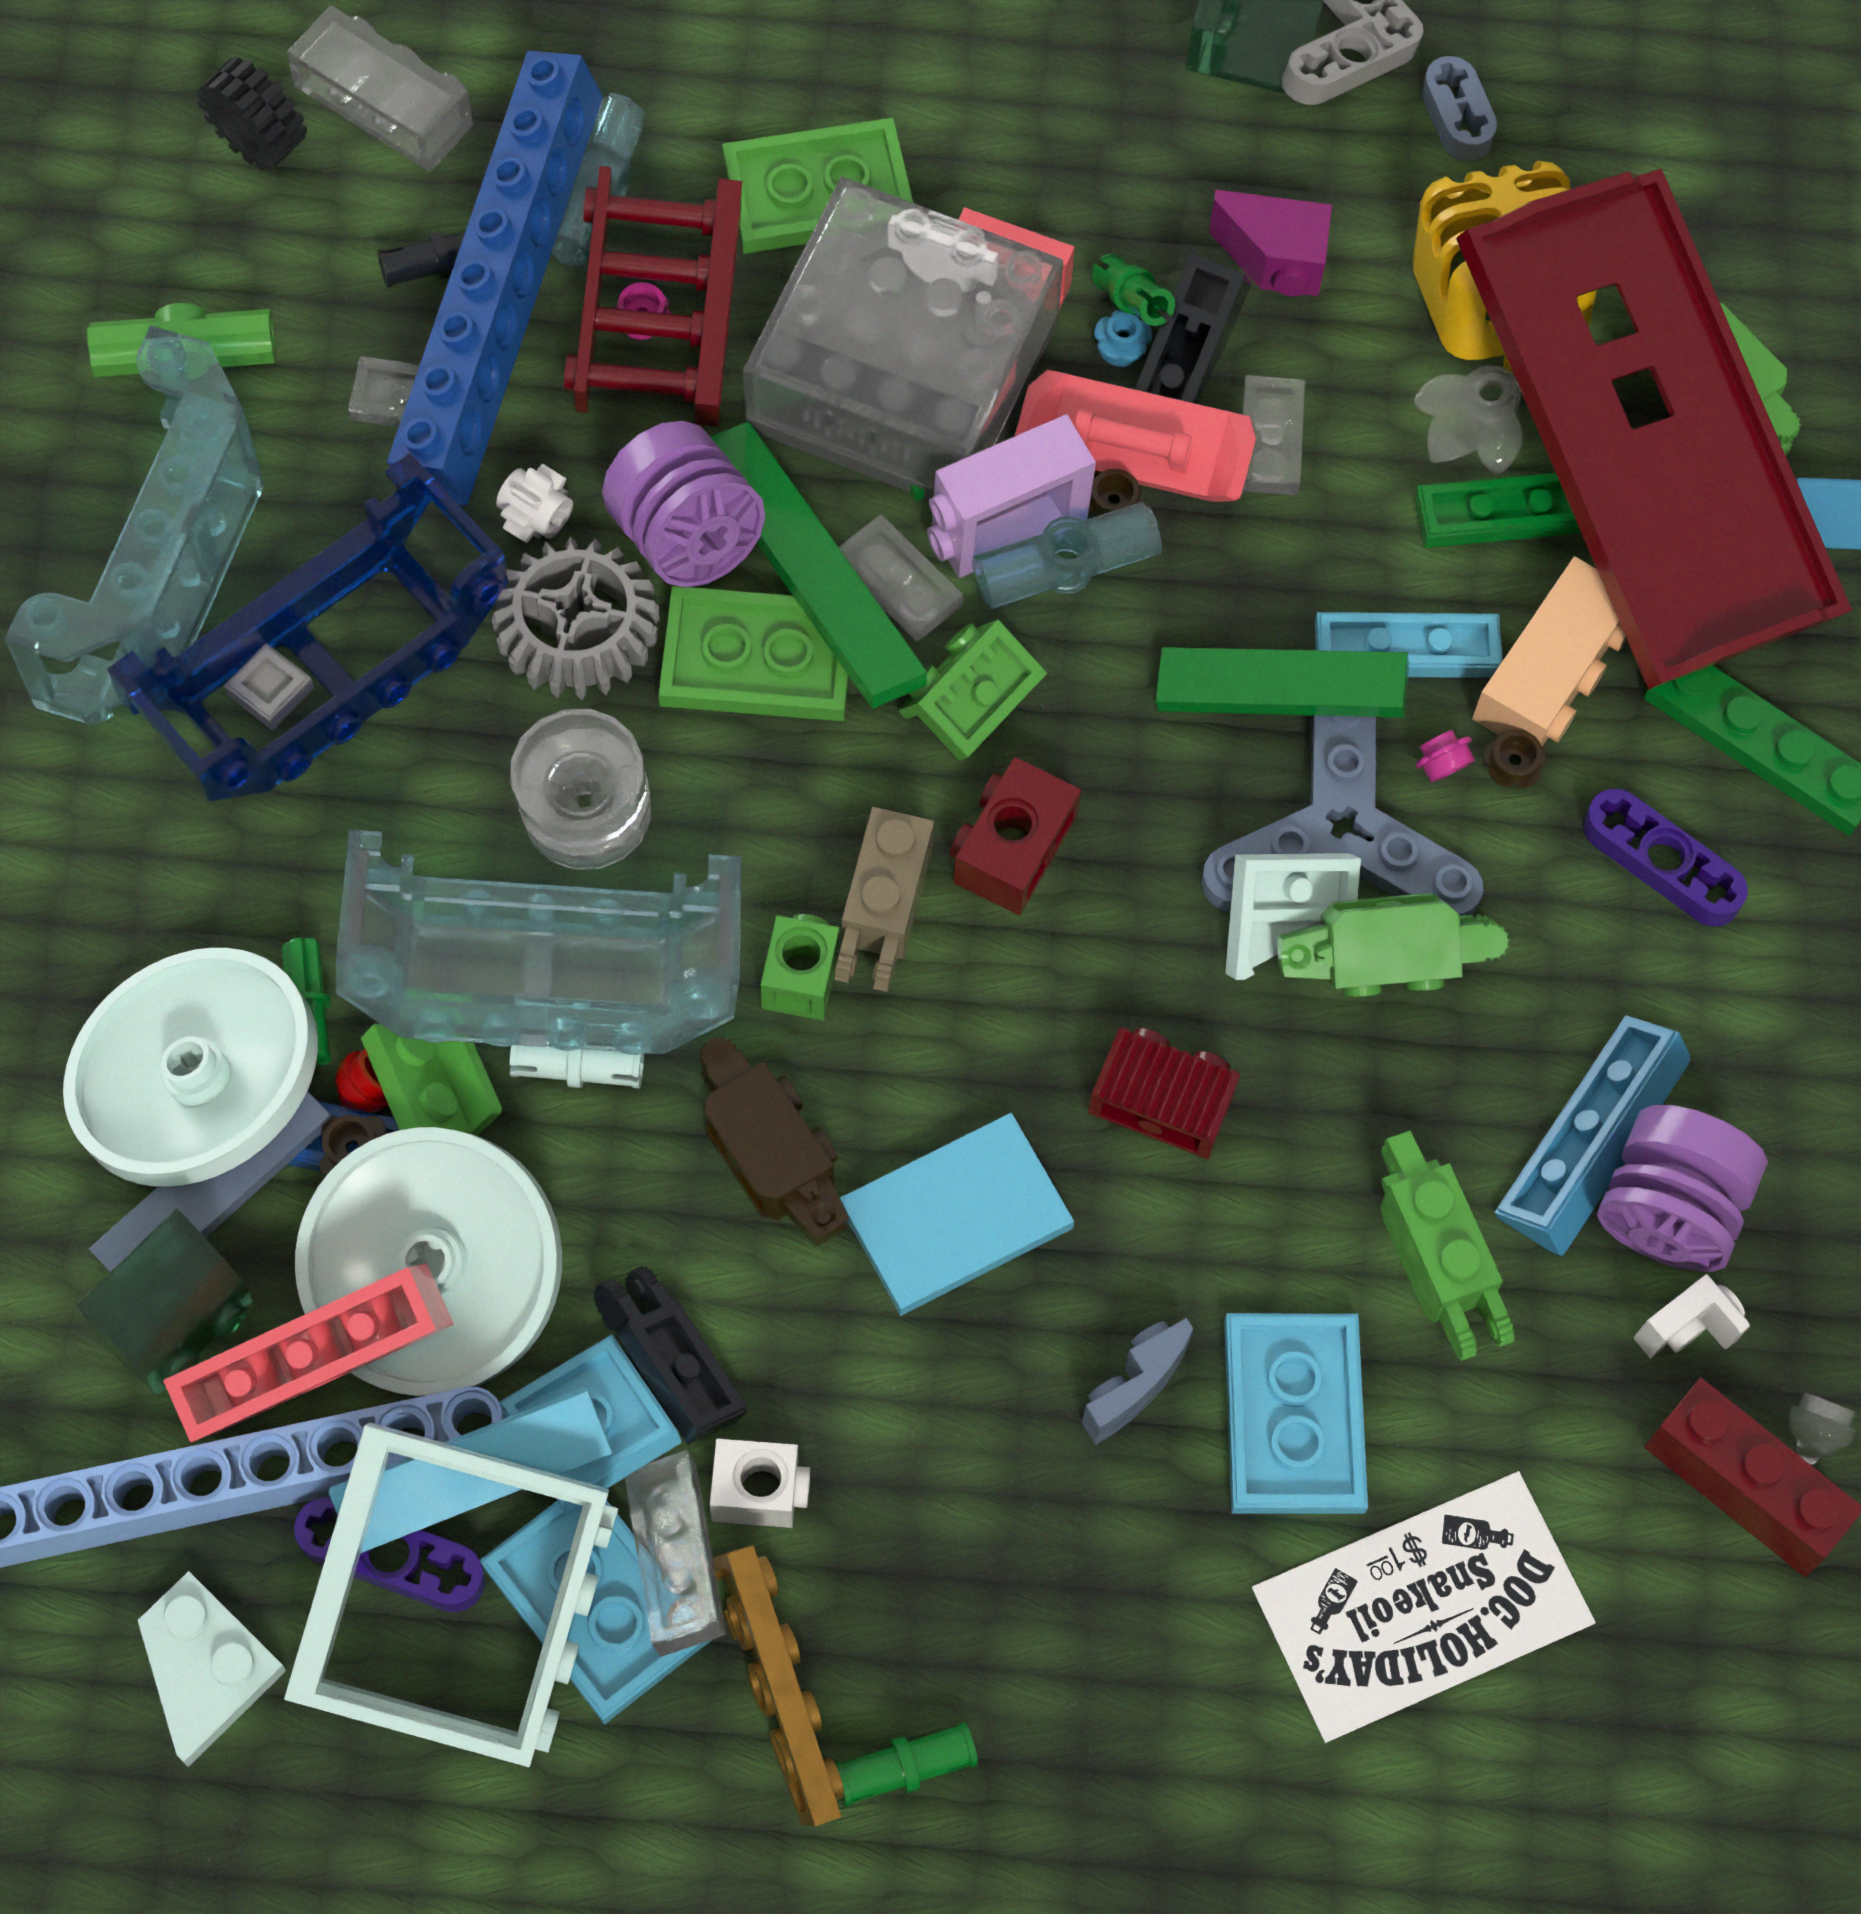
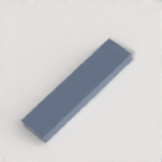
(214, 1199)

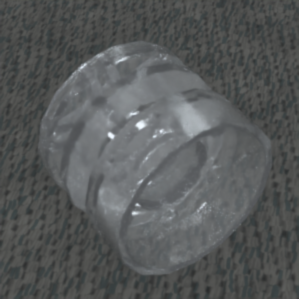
(574, 757)

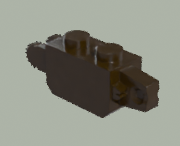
(768, 1144)

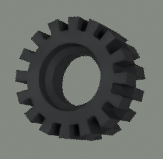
(251, 113)

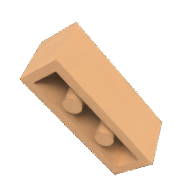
(1553, 658)

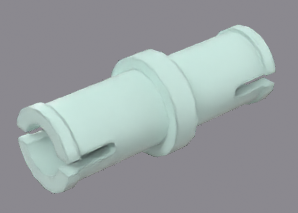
(577, 1065)

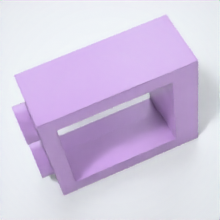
(1010, 492)

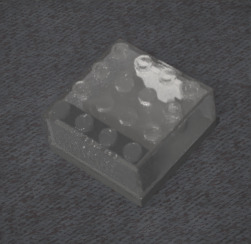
(900, 339)

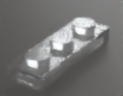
(674, 1554)

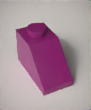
(1274, 239)

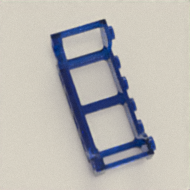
(283, 619)

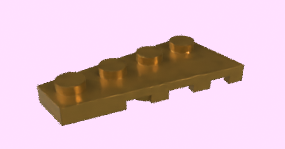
(753, 1622)

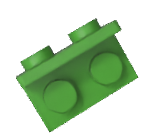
(974, 687)
(432, 1082)

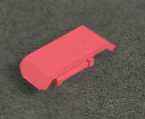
(1150, 436)

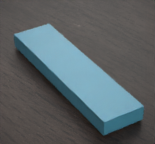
(545, 1437)

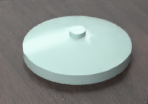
(190, 1067)
(463, 1213)

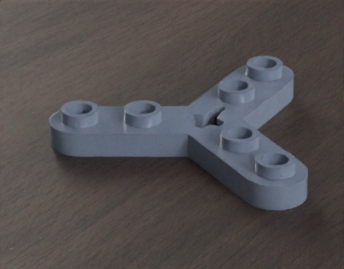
(1342, 787)

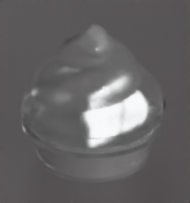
(1820, 1427)

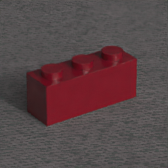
(1754, 1478)

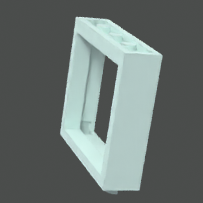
(557, 1654)

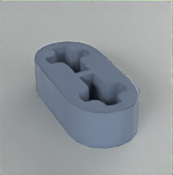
(1469, 104)

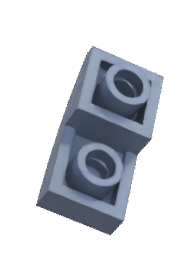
(1149, 1366)

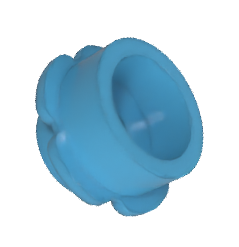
(1120, 350)

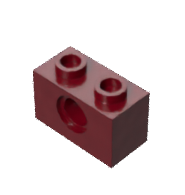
(1012, 869)

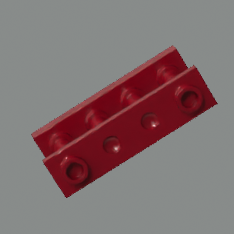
(704, 328)

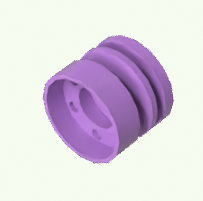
(683, 504)
(1682, 1188)

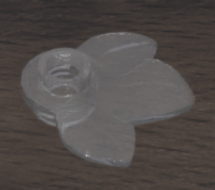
(1470, 423)

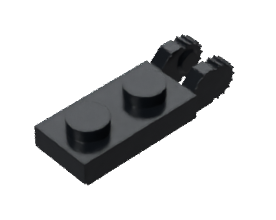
(670, 1354)

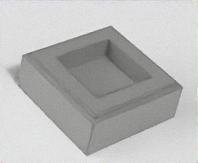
(269, 686)

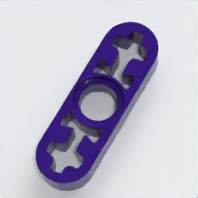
(1690, 899)
(430, 1590)

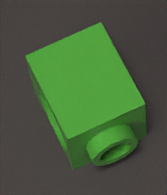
(800, 991)

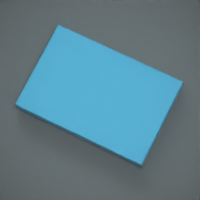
(956, 1213)
(1295, 1414)
(614, 1640)

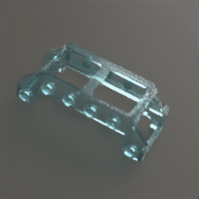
(169, 548)

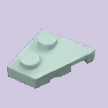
(1282, 896)
(203, 1665)

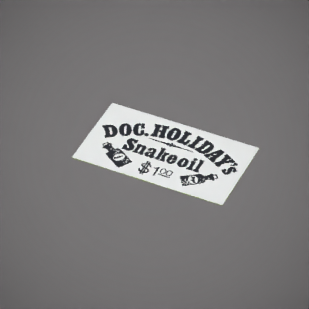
(1422, 1606)

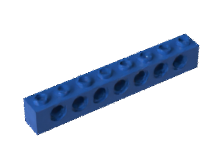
(498, 271)

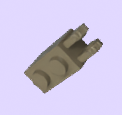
(885, 893)

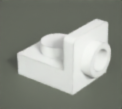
(1689, 1314)

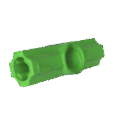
(235, 337)

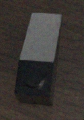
(1197, 332)

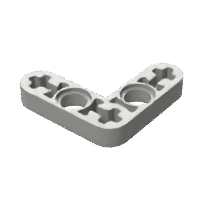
(1381, 31)

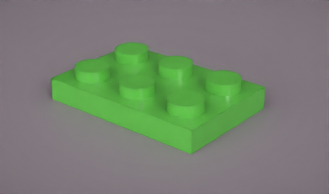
(794, 175)
(748, 657)

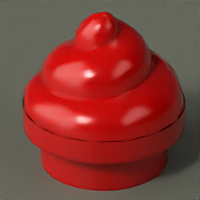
(358, 1084)

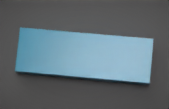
(1435, 642)

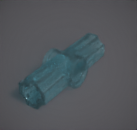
(609, 145)
(1034, 567)

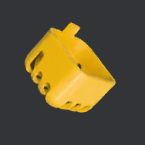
(1446, 213)

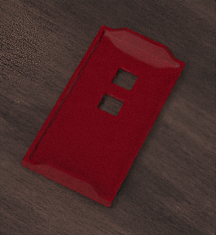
(1684, 515)

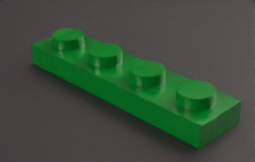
(1766, 743)

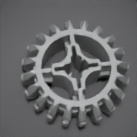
(599, 640)

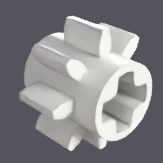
(534, 503)

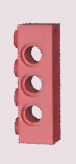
(308, 1352)

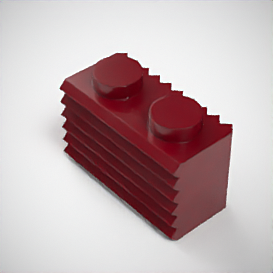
(1164, 1091)

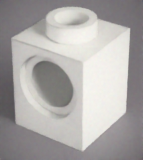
(739, 1459)

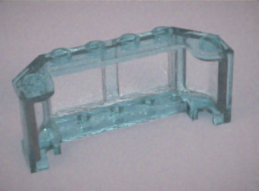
(537, 958)

